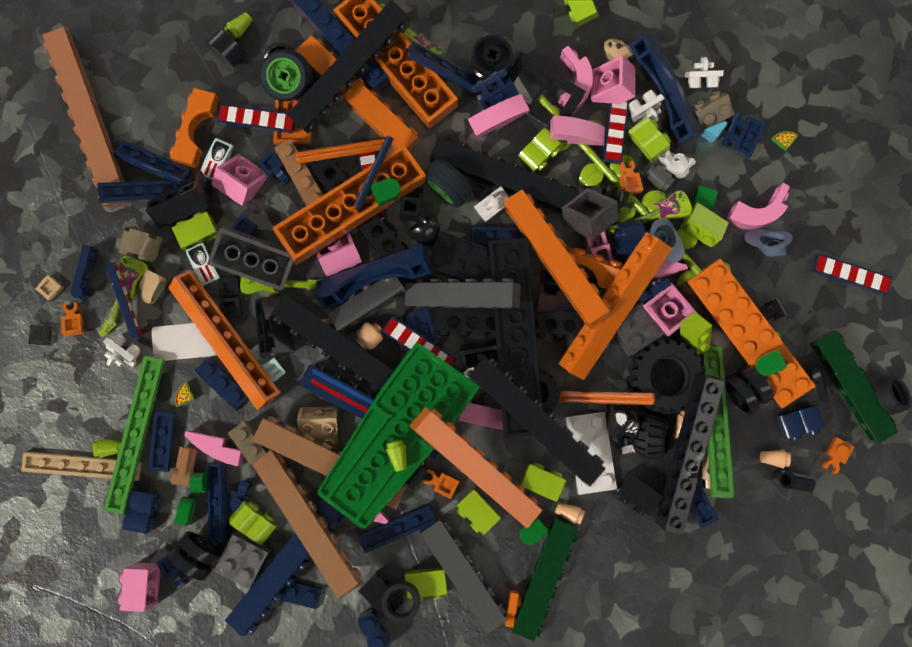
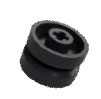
(489, 55)
(748, 389)
(195, 556)

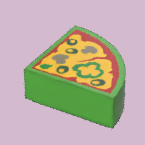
(784, 139)
(184, 395)

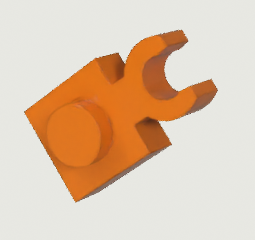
(629, 180)
(72, 323)
(839, 453)
(444, 484)
(514, 602)

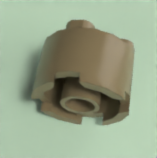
(139, 243)

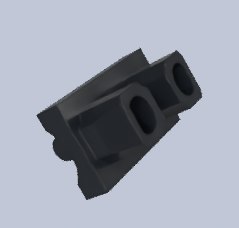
(621, 196)

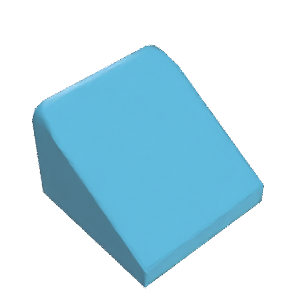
(713, 132)

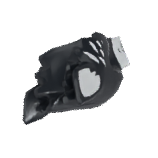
(623, 426)

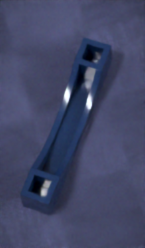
(681, 115)
(406, 263)

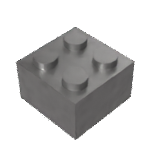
(590, 213)
(637, 330)
(242, 560)

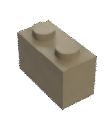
(242, 437)

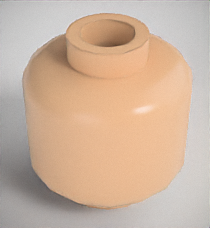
(368, 336)

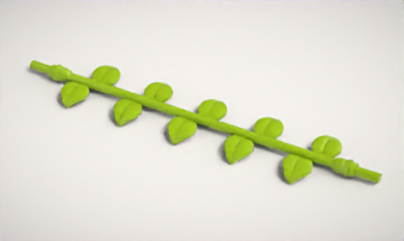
(592, 176)

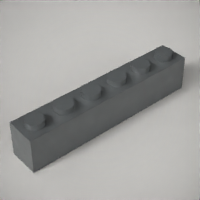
(463, 295)
(463, 575)

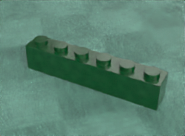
(853, 387)
(544, 578)

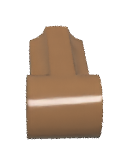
(184, 466)

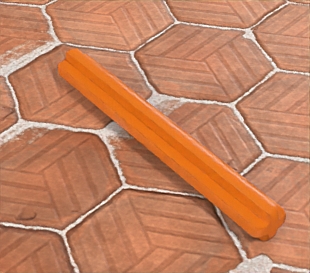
(339, 151)
(607, 397)

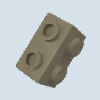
(713, 109)

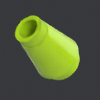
(237, 26)
(106, 447)
(397, 454)

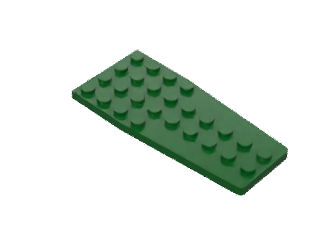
(363, 474)

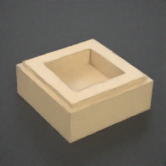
(49, 287)

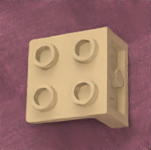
(320, 423)

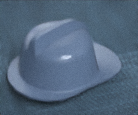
(666, 232)
(769, 242)

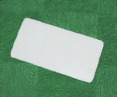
(179, 342)

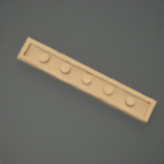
(71, 465)

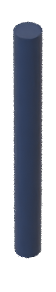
(373, 172)

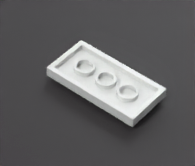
(594, 433)

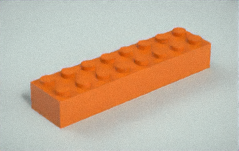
(415, 83)
(335, 211)
(748, 329)

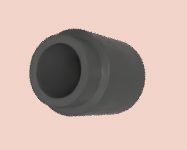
(659, 177)

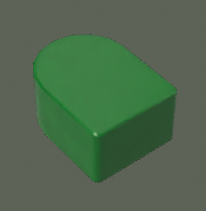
(385, 191)
(705, 197)
(770, 363)
(198, 482)
(185, 511)
(533, 533)

